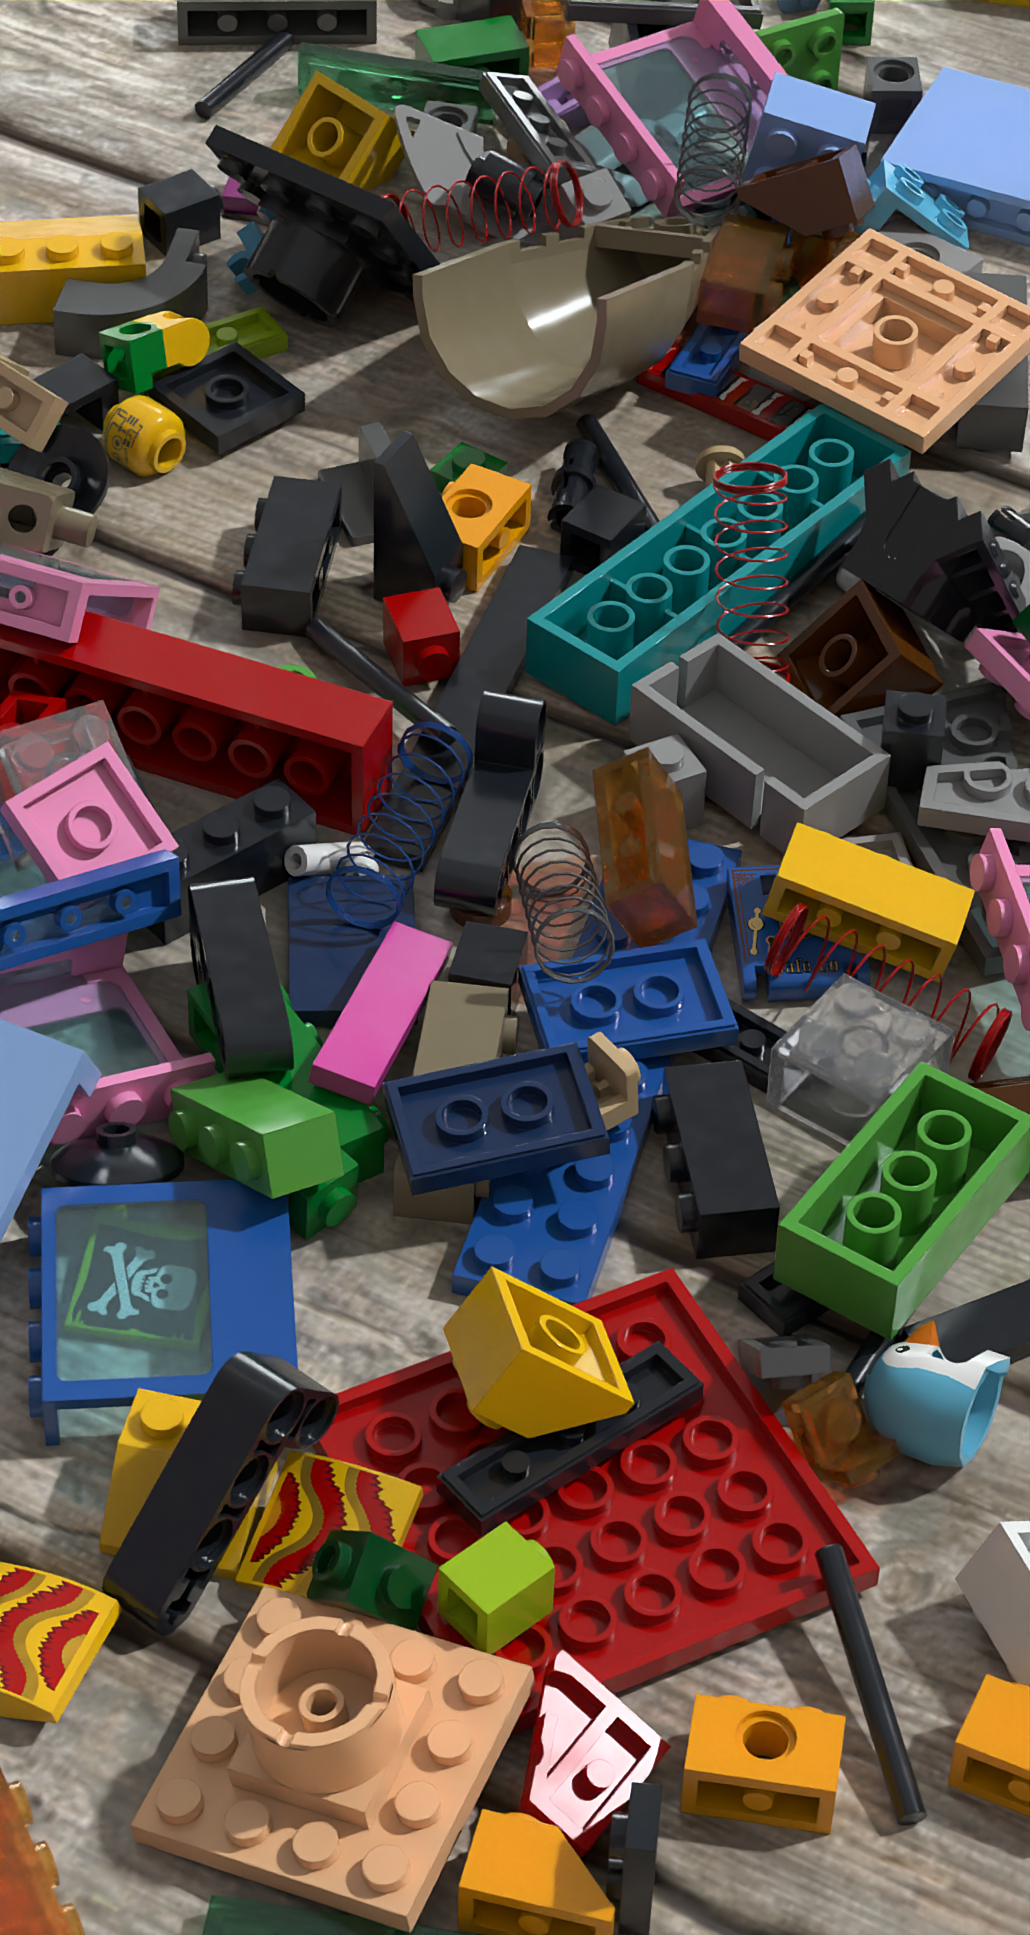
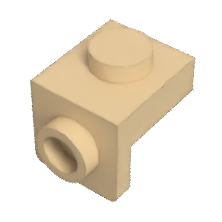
(613, 1080)

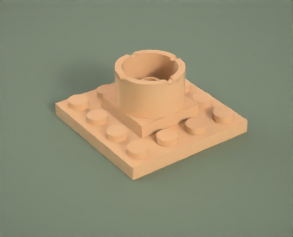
(892, 340)
(335, 1757)

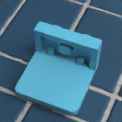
(902, 190)

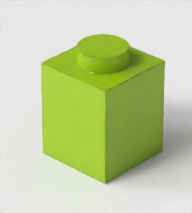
(496, 1588)

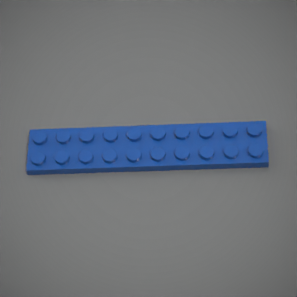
(560, 1219)

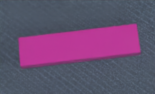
(380, 1013)

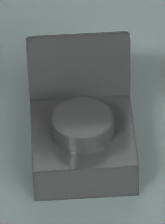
(783, 1366)

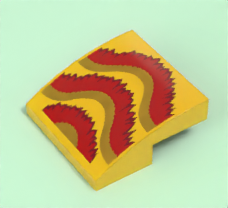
(309, 1502)
(47, 1640)

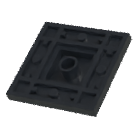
(320, 232)

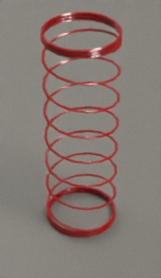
(554, 194)
(744, 491)
(775, 965)

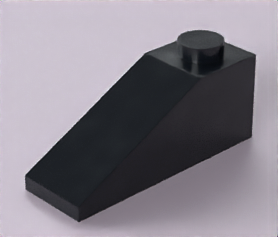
(412, 527)

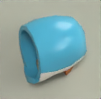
(931, 1404)

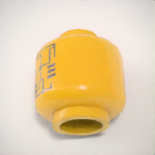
(143, 436)

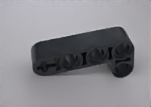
(493, 803)
(239, 976)
(211, 1483)

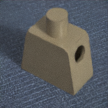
(54, 512)

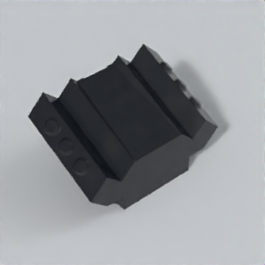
(933, 556)

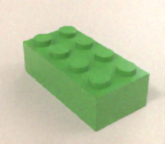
(903, 1200)

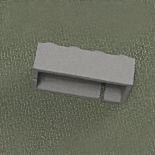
(763, 742)

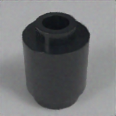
(494, 166)

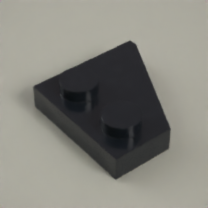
(634, 1858)

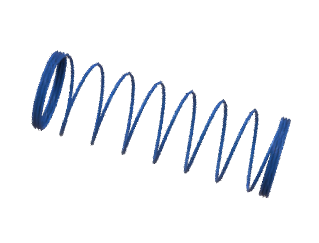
(372, 873)

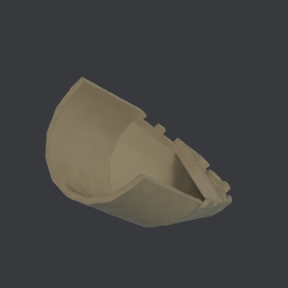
(562, 316)

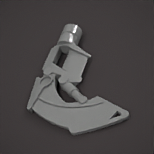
(445, 153)

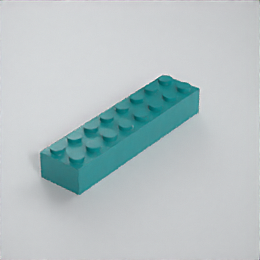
(662, 587)

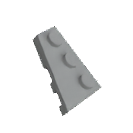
(976, 799)

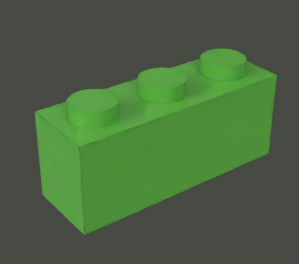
(256, 1133)

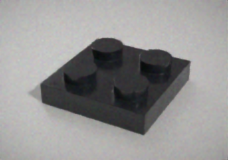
(228, 397)

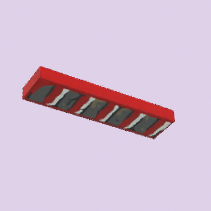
(740, 402)

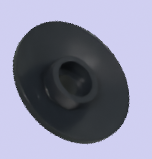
(66, 456)
(116, 1158)

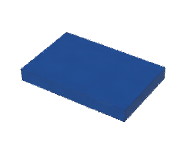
(644, 1001)

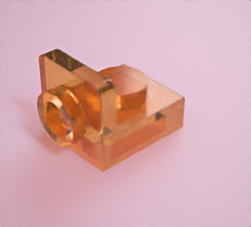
(835, 1432)

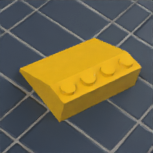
(47, 252)

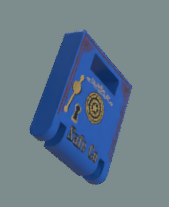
(755, 933)

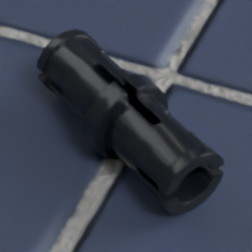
(573, 479)

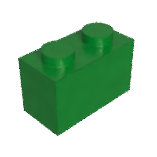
(479, 44)

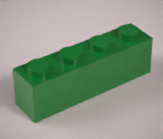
(359, 1127)

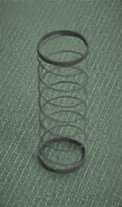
(689, 112)
(588, 866)

